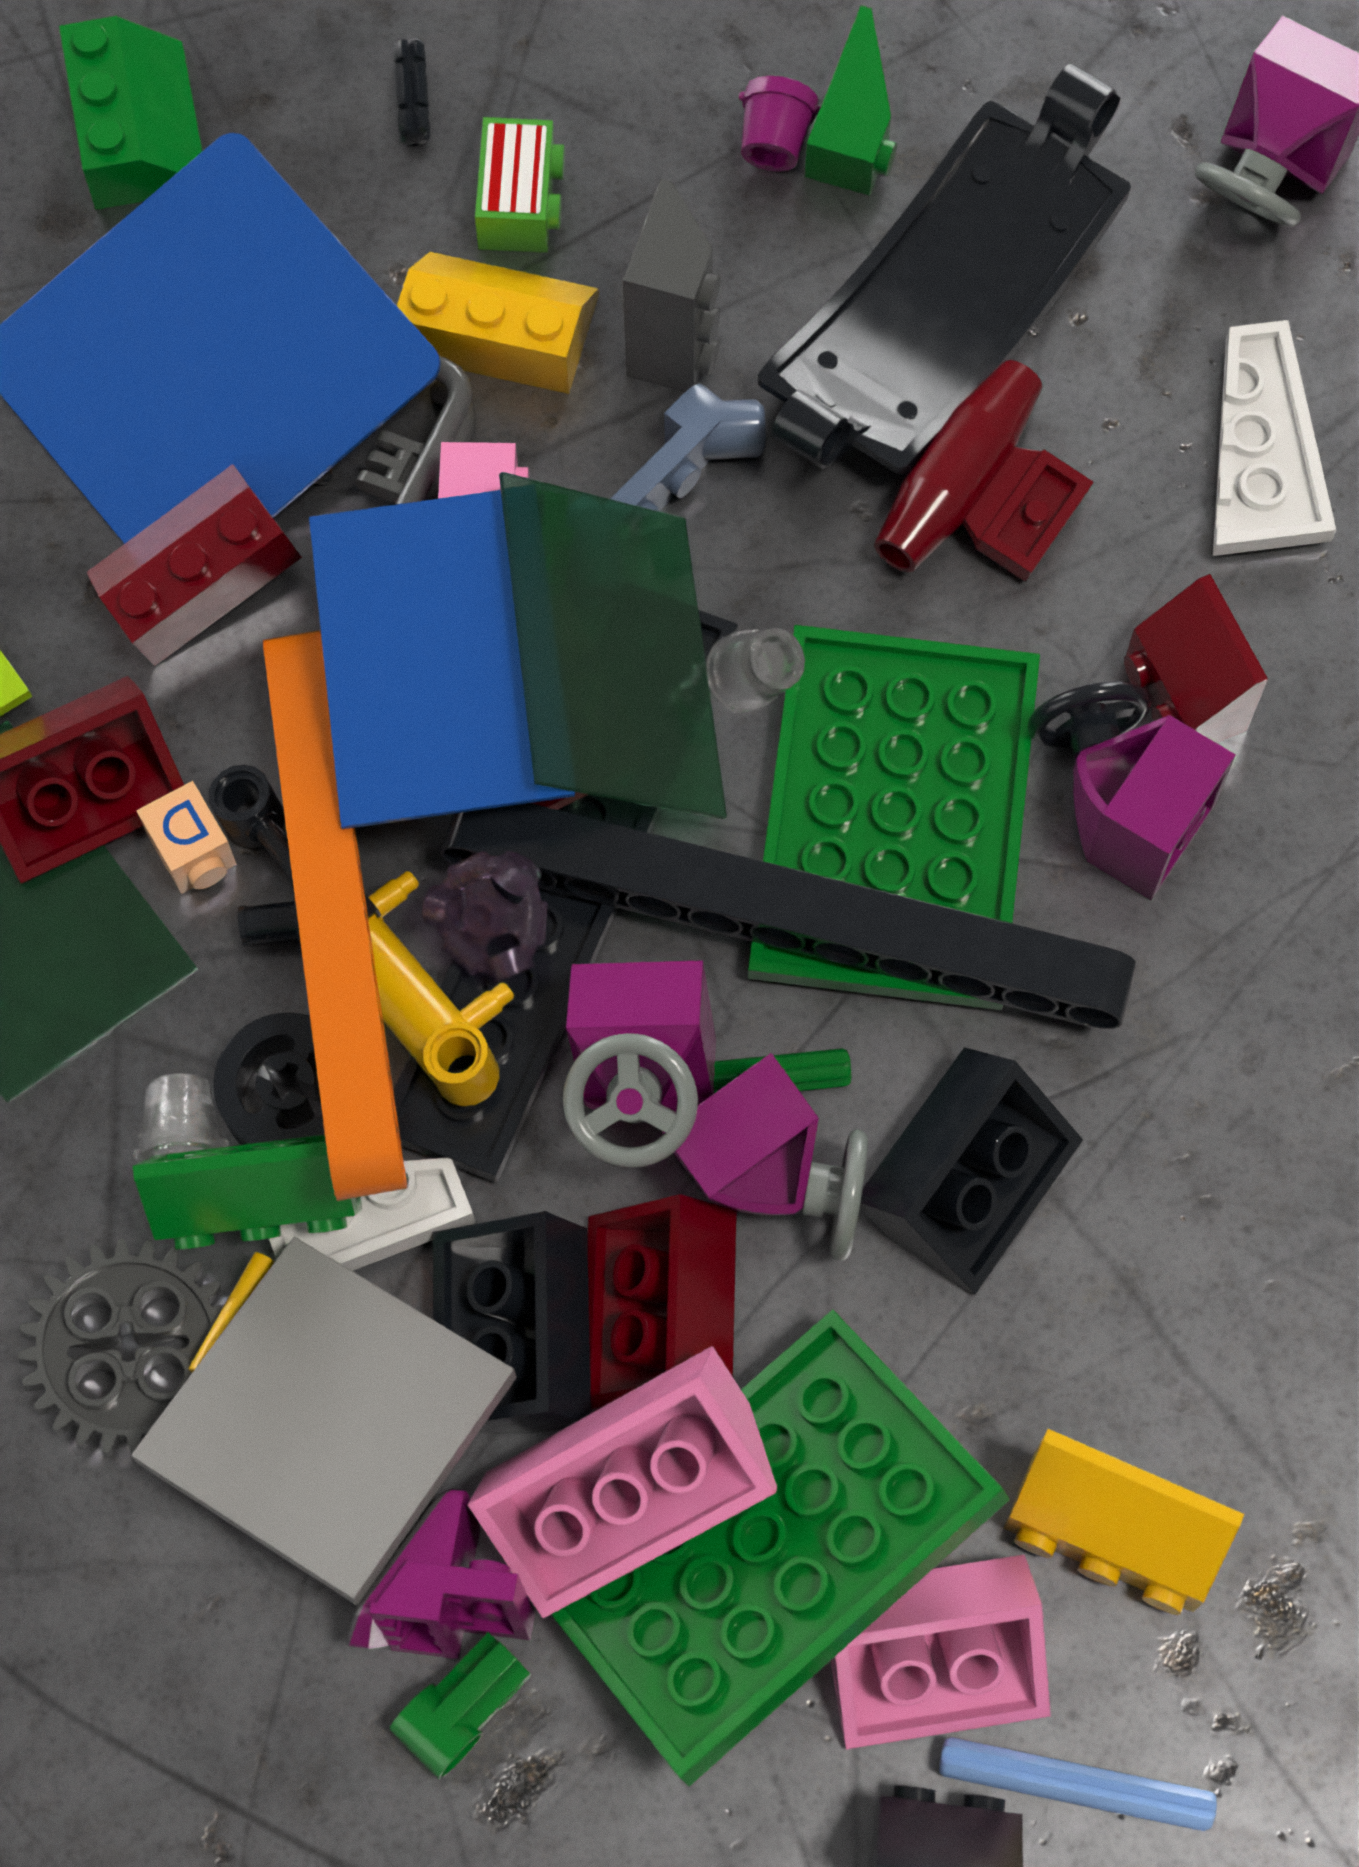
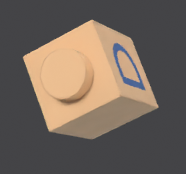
(187, 838)

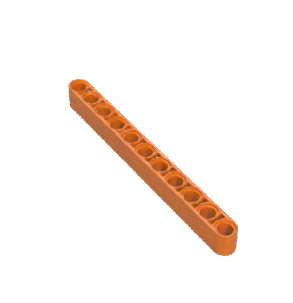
(333, 930)

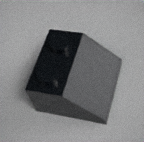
(923, 1833)

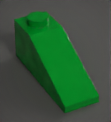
(854, 121)

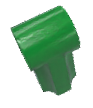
(448, 1718)

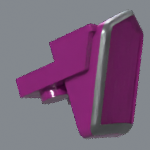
(439, 1590)

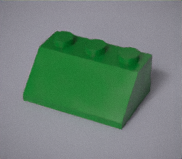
(129, 107)
(242, 1190)

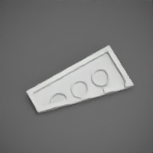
(1268, 453)

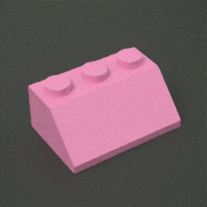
(947, 1657)

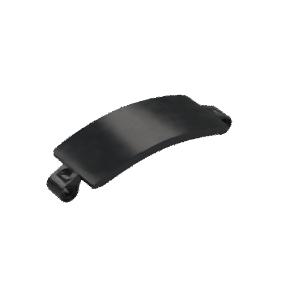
(952, 282)

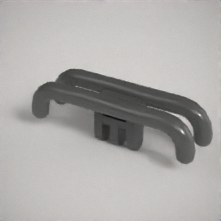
(415, 466)

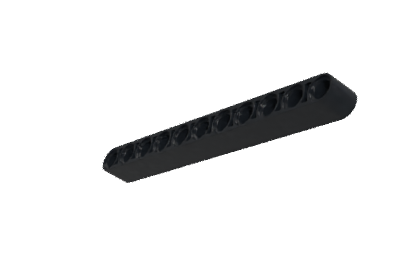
(805, 913)

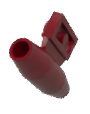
(977, 477)

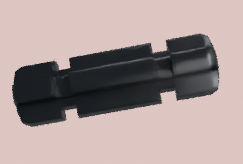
(411, 91)

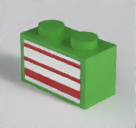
(516, 185)

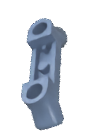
(695, 431)

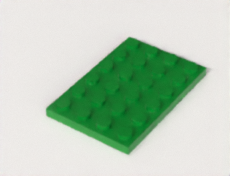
(903, 779)
(767, 1598)

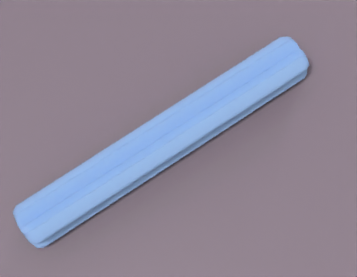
(1078, 1784)

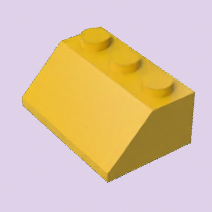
(500, 319)
(1121, 1523)

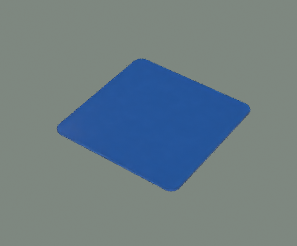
(209, 340)

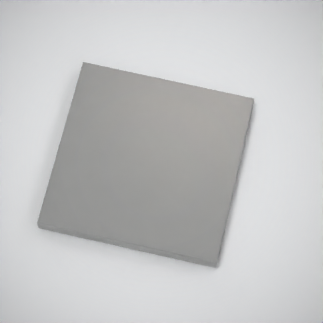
(325, 1419)

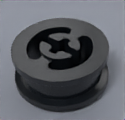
(269, 1040)

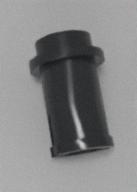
(268, 923)

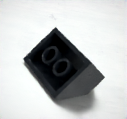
(970, 1168)
(524, 1299)

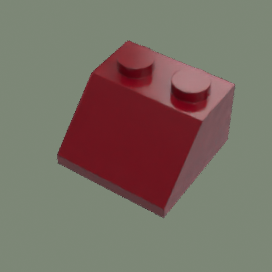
(1197, 663)

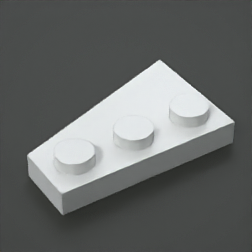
(392, 1219)

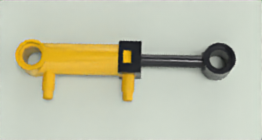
(409, 997)

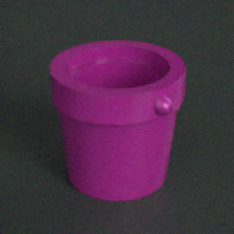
(776, 121)

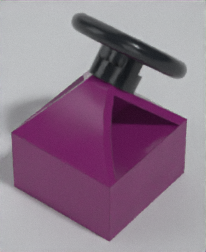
(1134, 790)

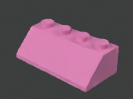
(626, 1483)

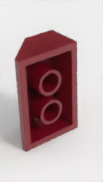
(192, 566)
(80, 777)
(658, 1290)

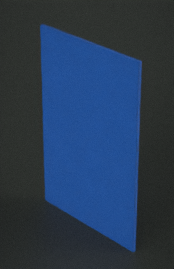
(422, 660)

